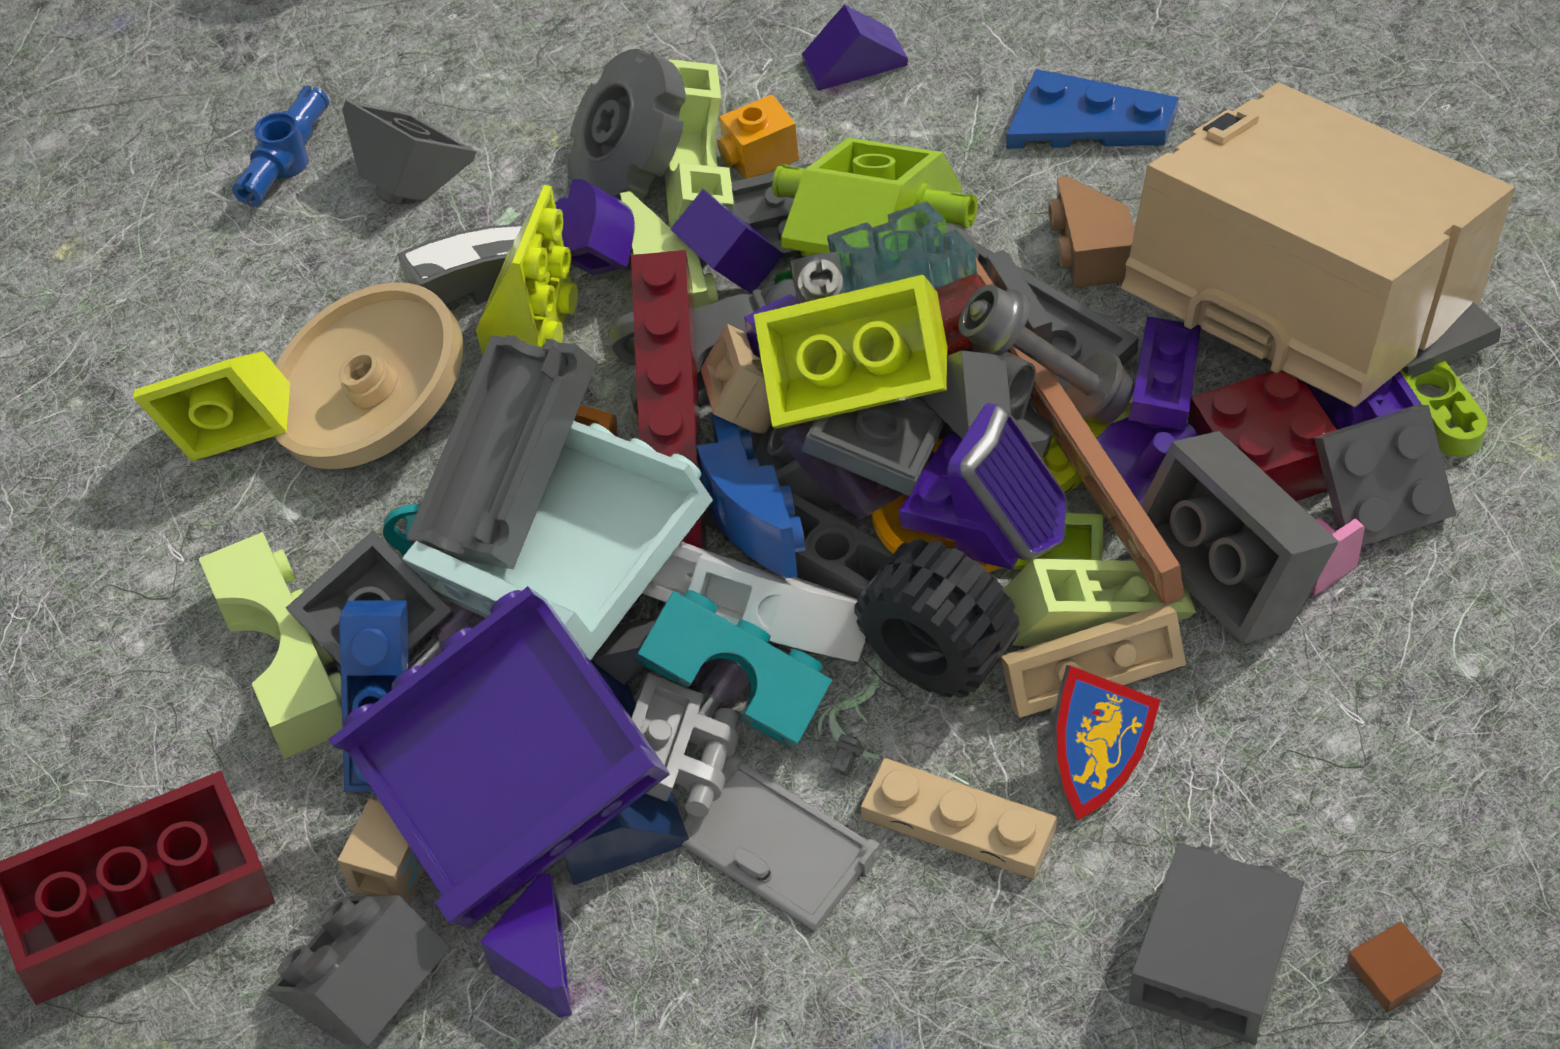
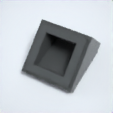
(621, 648)

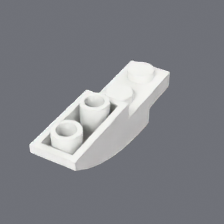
(785, 608)

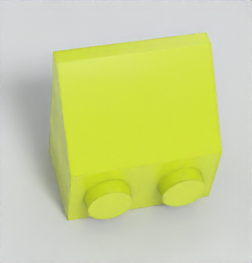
(220, 405)

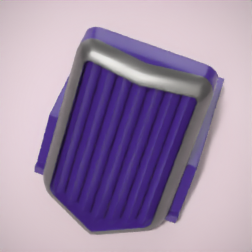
(989, 494)

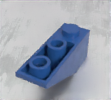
(370, 660)

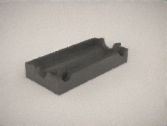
(502, 450)

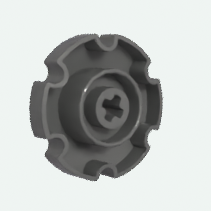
(628, 124)

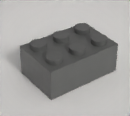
(1236, 536)

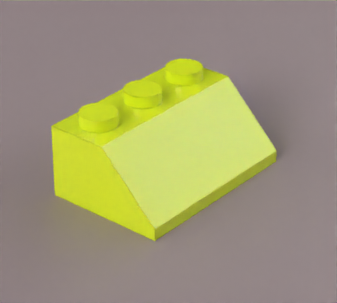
(852, 351)

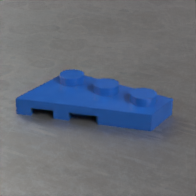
(1078, 108)

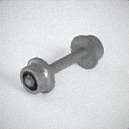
(997, 321)

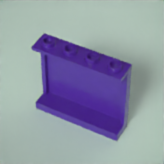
(500, 755)

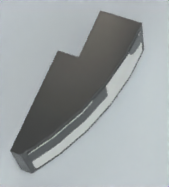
(460, 262)

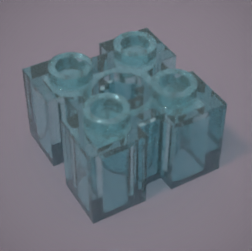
(904, 247)

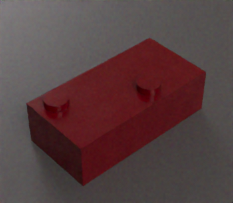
(129, 887)

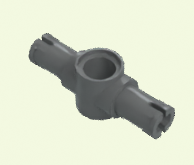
(817, 276)

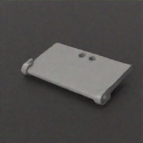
(777, 833)

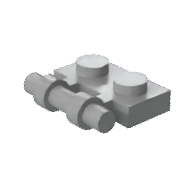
(671, 719)

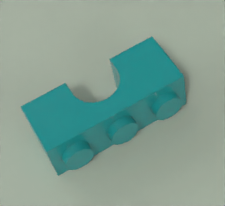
(782, 686)

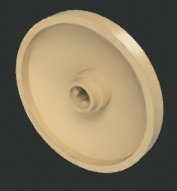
(368, 374)

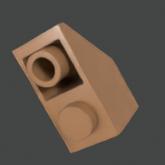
(1093, 233)

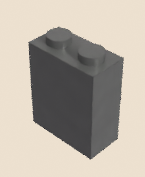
(1216, 942)

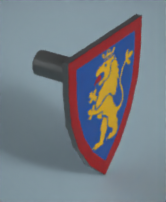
(1097, 737)

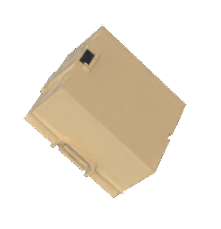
(1315, 240)

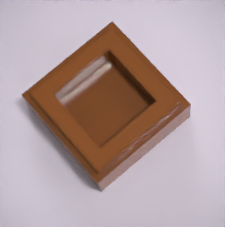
(1394, 966)

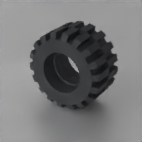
(937, 618)

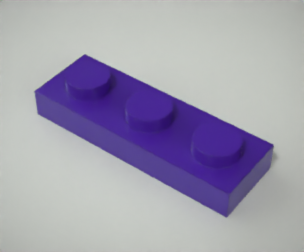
(1165, 374)

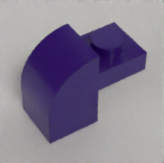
(596, 228)

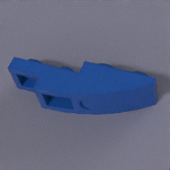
(749, 501)

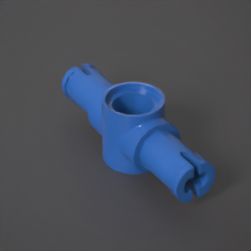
(280, 145)

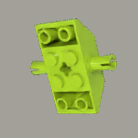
(864, 184)

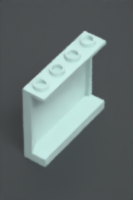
(595, 539)

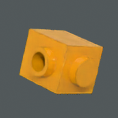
(758, 137)

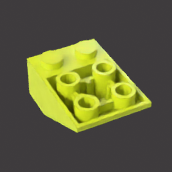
(534, 281)

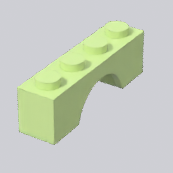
(695, 157)
(294, 690)

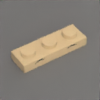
(1114, 650)
(959, 818)

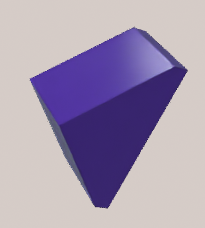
(852, 49)
(726, 242)
(530, 949)

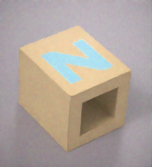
(378, 857)

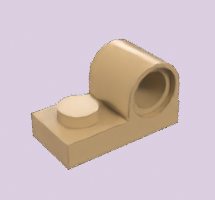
(736, 382)

